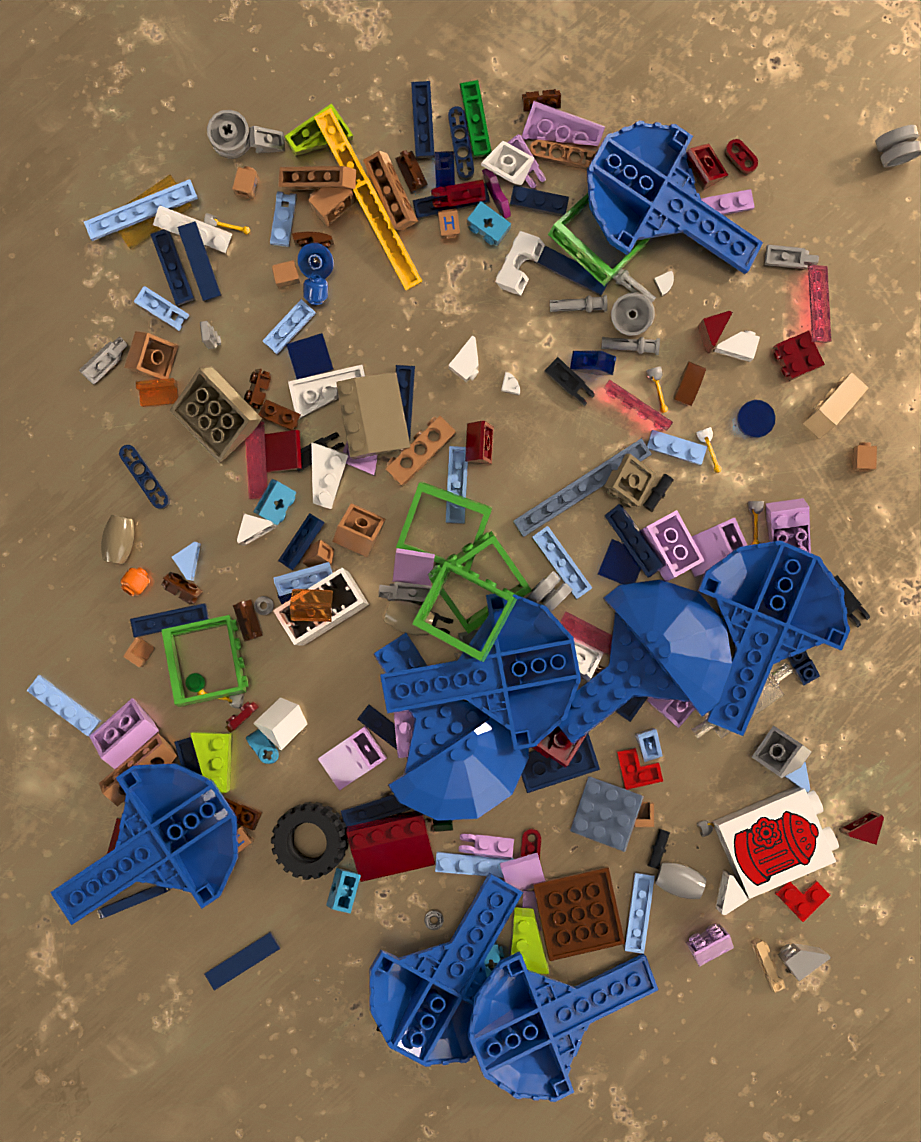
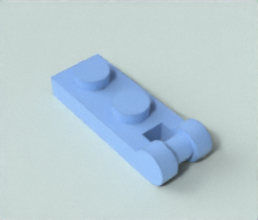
(283, 219)
(160, 308)

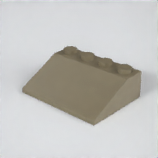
(215, 413)
(373, 415)

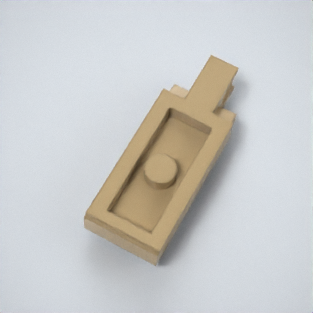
(768, 966)

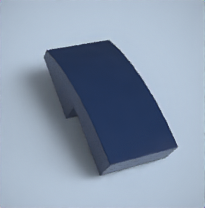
(803, 667)

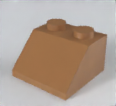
(330, 203)
(151, 355)
(358, 530)

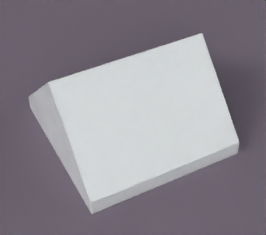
(509, 163)
(253, 528)
(281, 722)
(730, 894)

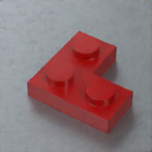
(637, 775)
(802, 903)

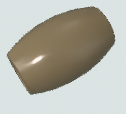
(117, 539)
(401, 616)

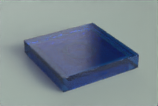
(310, 356)
(619, 564)

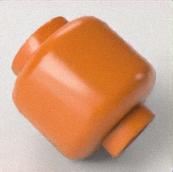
(134, 581)

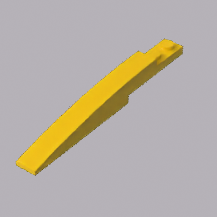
(368, 200)

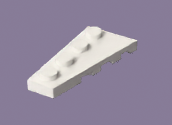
(319, 390)

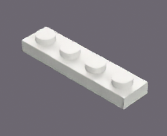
(211, 236)

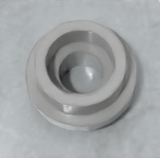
(269, 602)
(434, 926)

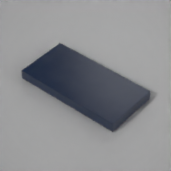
(545, 772)

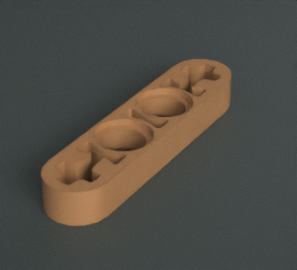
(566, 152)

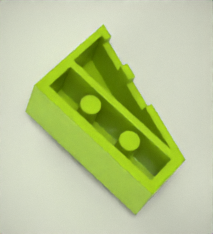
(309, 137)
(214, 756)
(528, 941)

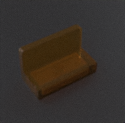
(157, 392)
(311, 605)

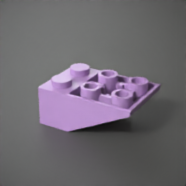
(789, 523)
(717, 543)
(352, 758)
(709, 944)

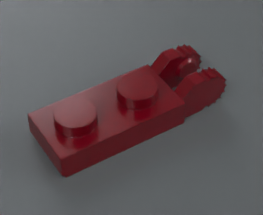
(459, 194)

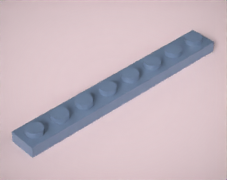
(577, 490)

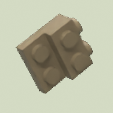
(630, 481)

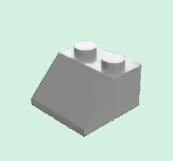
(781, 753)
(802, 959)

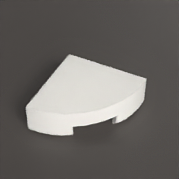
(664, 282)
(510, 384)

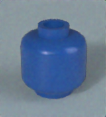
(315, 290)

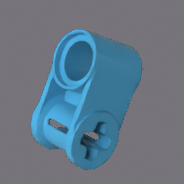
(260, 745)

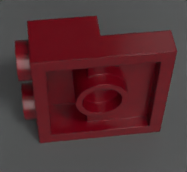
(798, 356)
(558, 747)

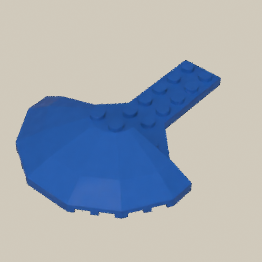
(648, 191)
(774, 608)
(661, 648)
(521, 683)
(457, 754)
(170, 835)
(429, 995)
(533, 1026)

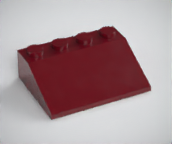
(390, 845)

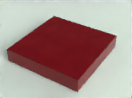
(283, 451)

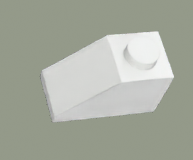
(739, 346)
(466, 361)

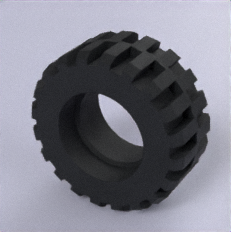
(289, 854)

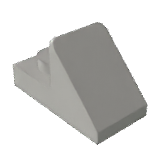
(266, 140)

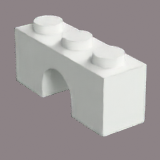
(524, 248)

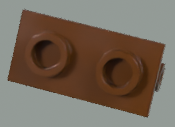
(550, 98)
(411, 170)
(257, 380)
(279, 415)
(189, 591)
(247, 620)

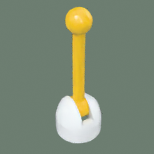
(705, 436)

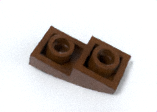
(305, 238)
(690, 383)
(245, 815)

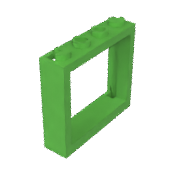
(581, 252)
(453, 498)
(467, 552)
(434, 592)
(173, 664)

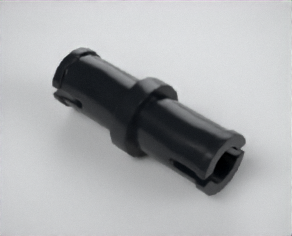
(658, 492)
(658, 849)

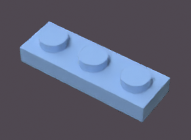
(289, 326)
(676, 447)
(302, 579)

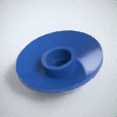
(308, 263)

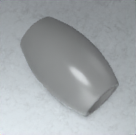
(680, 880)

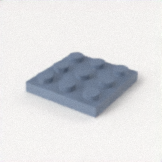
(607, 813)

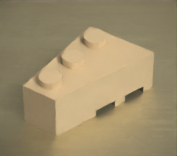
(836, 405)

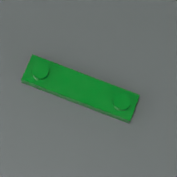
(475, 119)

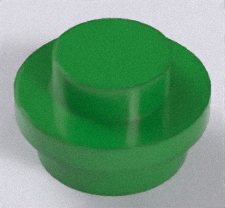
(195, 682)

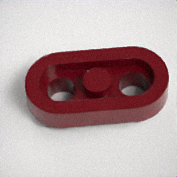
(744, 155)
(247, 710)
(530, 847)

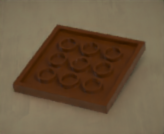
(578, 913)

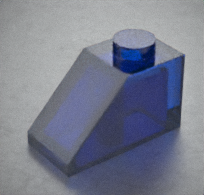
(444, 168)
(593, 362)

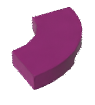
(496, 193)

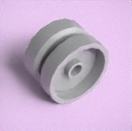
(229, 134)
(899, 146)
(644, 313)
(545, 592)

